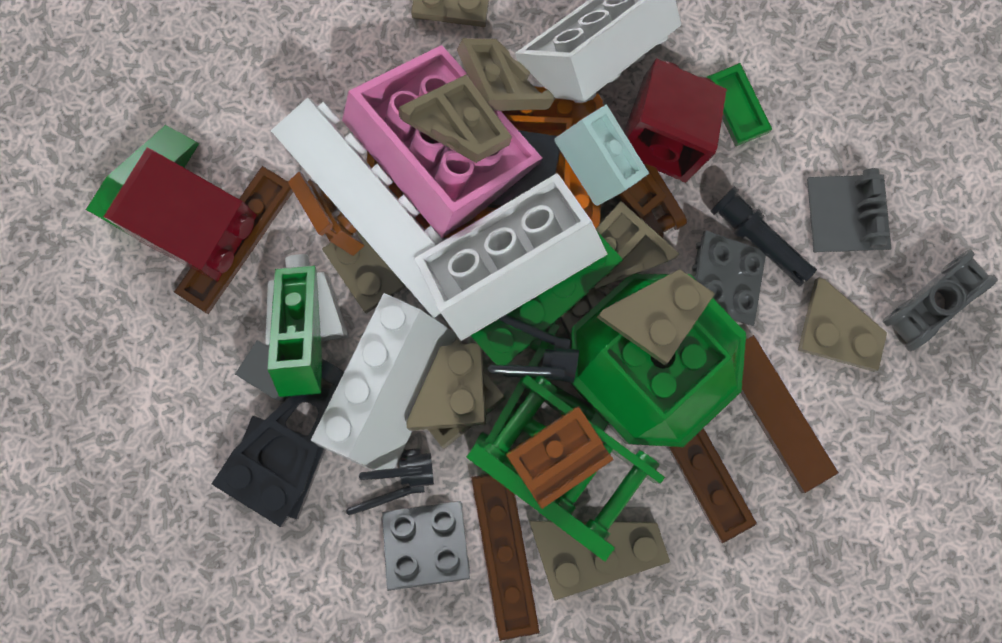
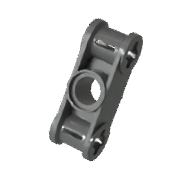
(959, 285)

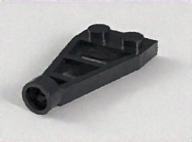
(258, 486)

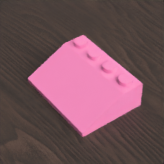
(431, 175)

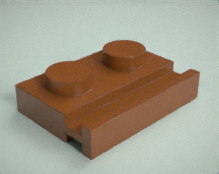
(325, 214)
(559, 457)

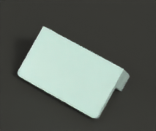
(601, 155)

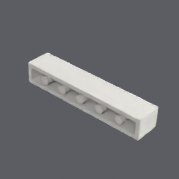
(360, 192)

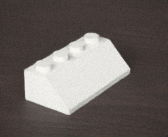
(597, 44)
(510, 256)
(382, 385)

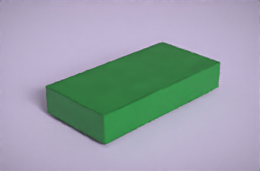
(742, 109)

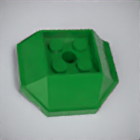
(653, 402)

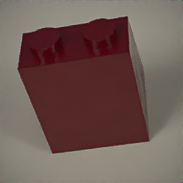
(676, 120)
(181, 215)

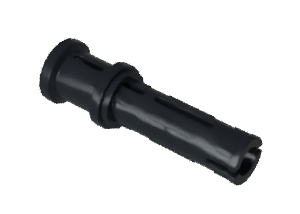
(750, 223)

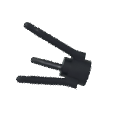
(557, 363)
(414, 471)

